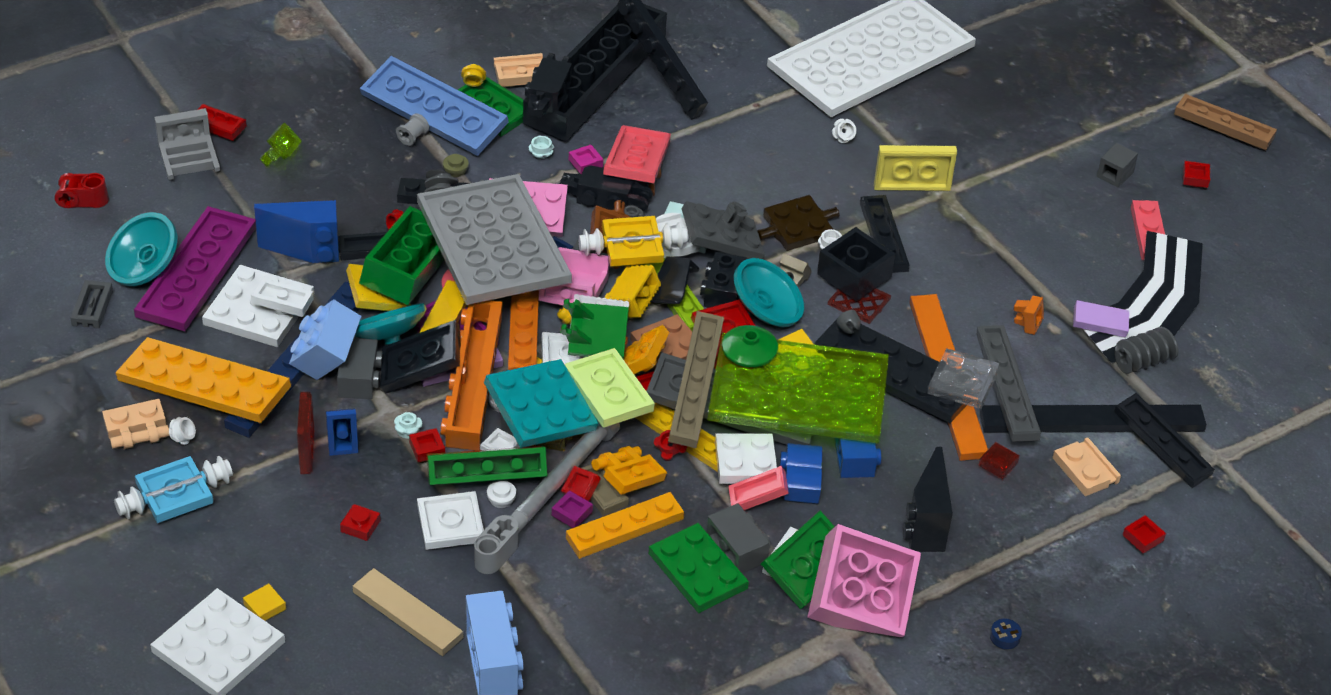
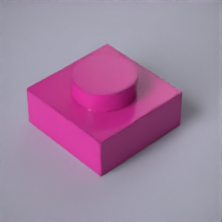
(585, 157)

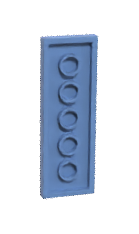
(446, 109)

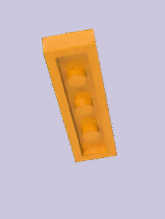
(624, 525)

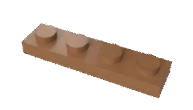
(1225, 122)

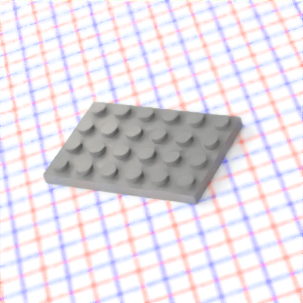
(493, 239)

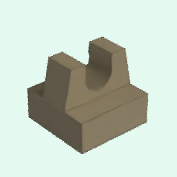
(796, 268)

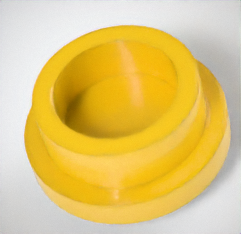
(473, 75)

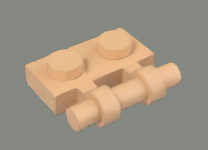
(135, 424)

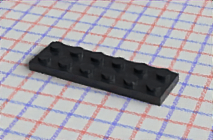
(907, 369)

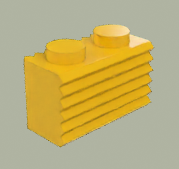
(636, 286)

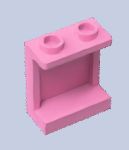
(588, 277)

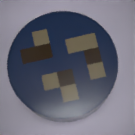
(1005, 633)

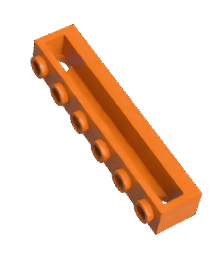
(470, 396)

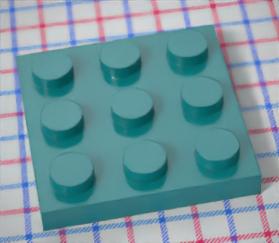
(540, 403)

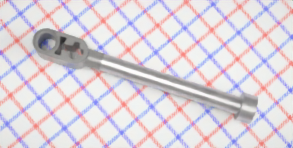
(500, 538)

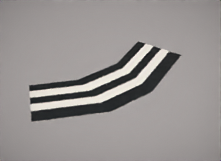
(1163, 291)

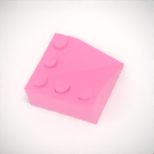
(864, 583)

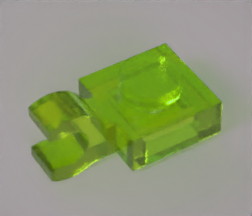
(283, 144)

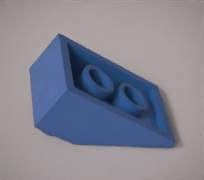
(299, 229)

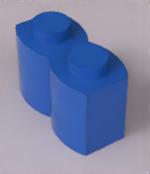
(803, 472)

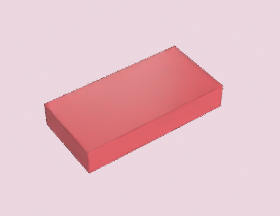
(759, 488)

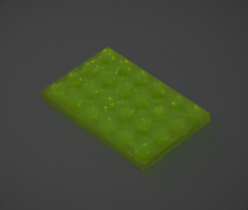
(804, 392)

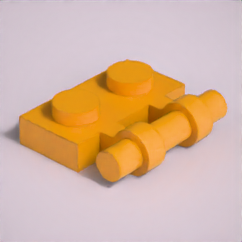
(643, 353)
(629, 470)

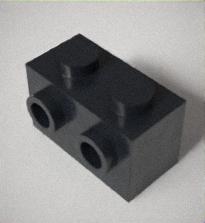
(720, 284)

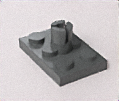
(723, 230)

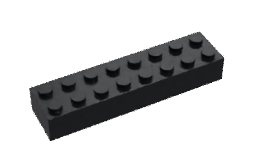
(597, 70)

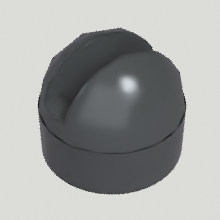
(848, 321)

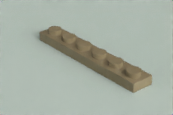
(696, 380)

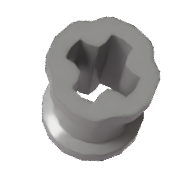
(410, 131)

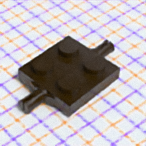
(797, 222)

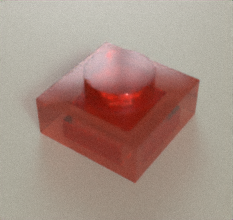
(999, 460)

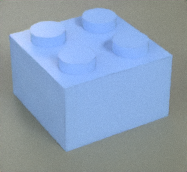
(324, 339)

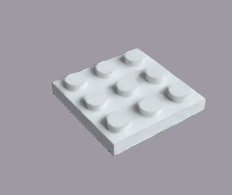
(235, 313)
(217, 643)

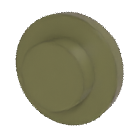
(455, 165)

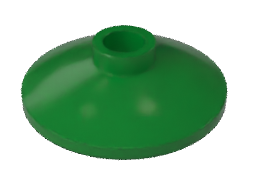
(750, 346)

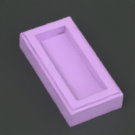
(1101, 318)

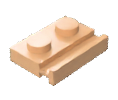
(516, 69)
(1086, 466)

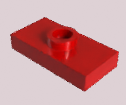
(223, 123)

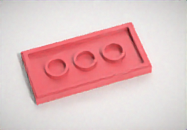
(637, 154)

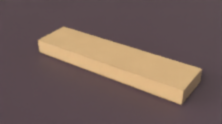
(408, 612)

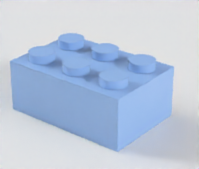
(493, 644)

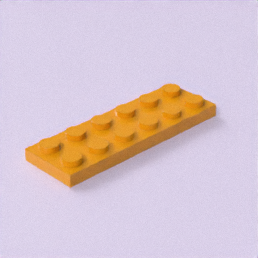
(204, 379)

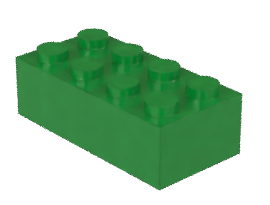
(402, 258)

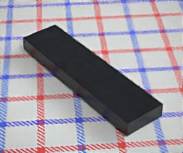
(884, 229)
(1164, 440)

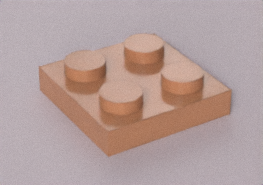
(677, 340)

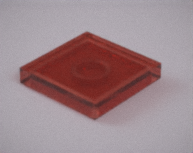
(305, 433)

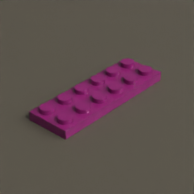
(195, 268)

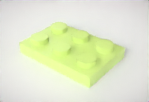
(610, 387)

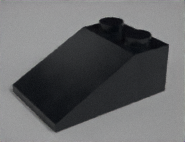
(930, 509)

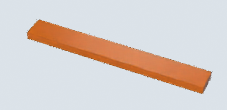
(935, 339)

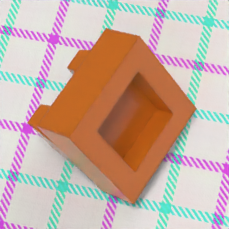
(1031, 314)

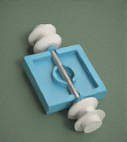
(173, 488)

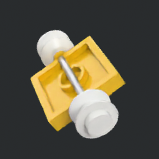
(632, 240)

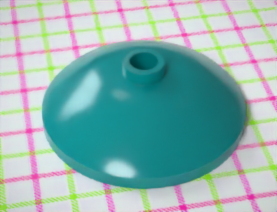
(141, 249)
(768, 292)
(390, 324)

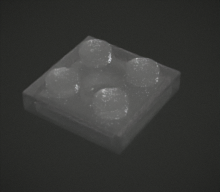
(963, 378)

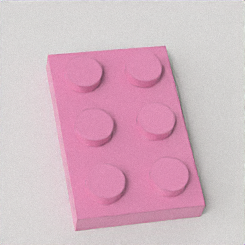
(551, 204)

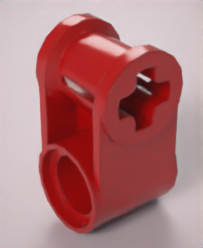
(84, 190)

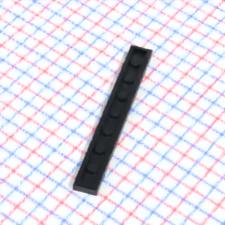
(1094, 418)

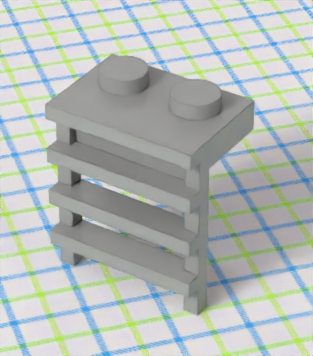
(185, 143)

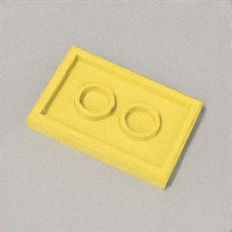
(915, 168)

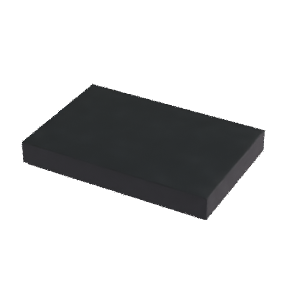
(420, 356)

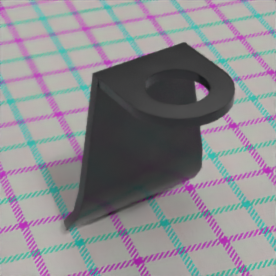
(673, 280)

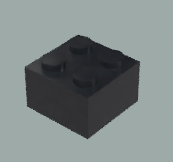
(856, 264)

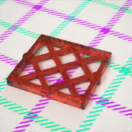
(864, 317)

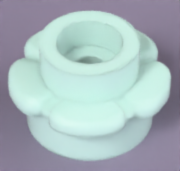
(541, 147)
(407, 424)

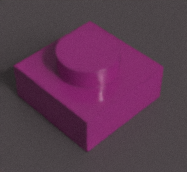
(572, 509)

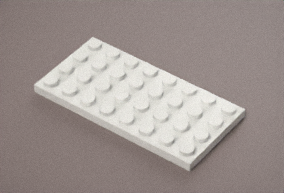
(870, 54)

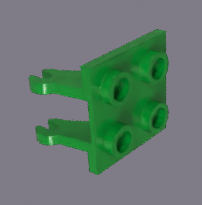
(595, 328)

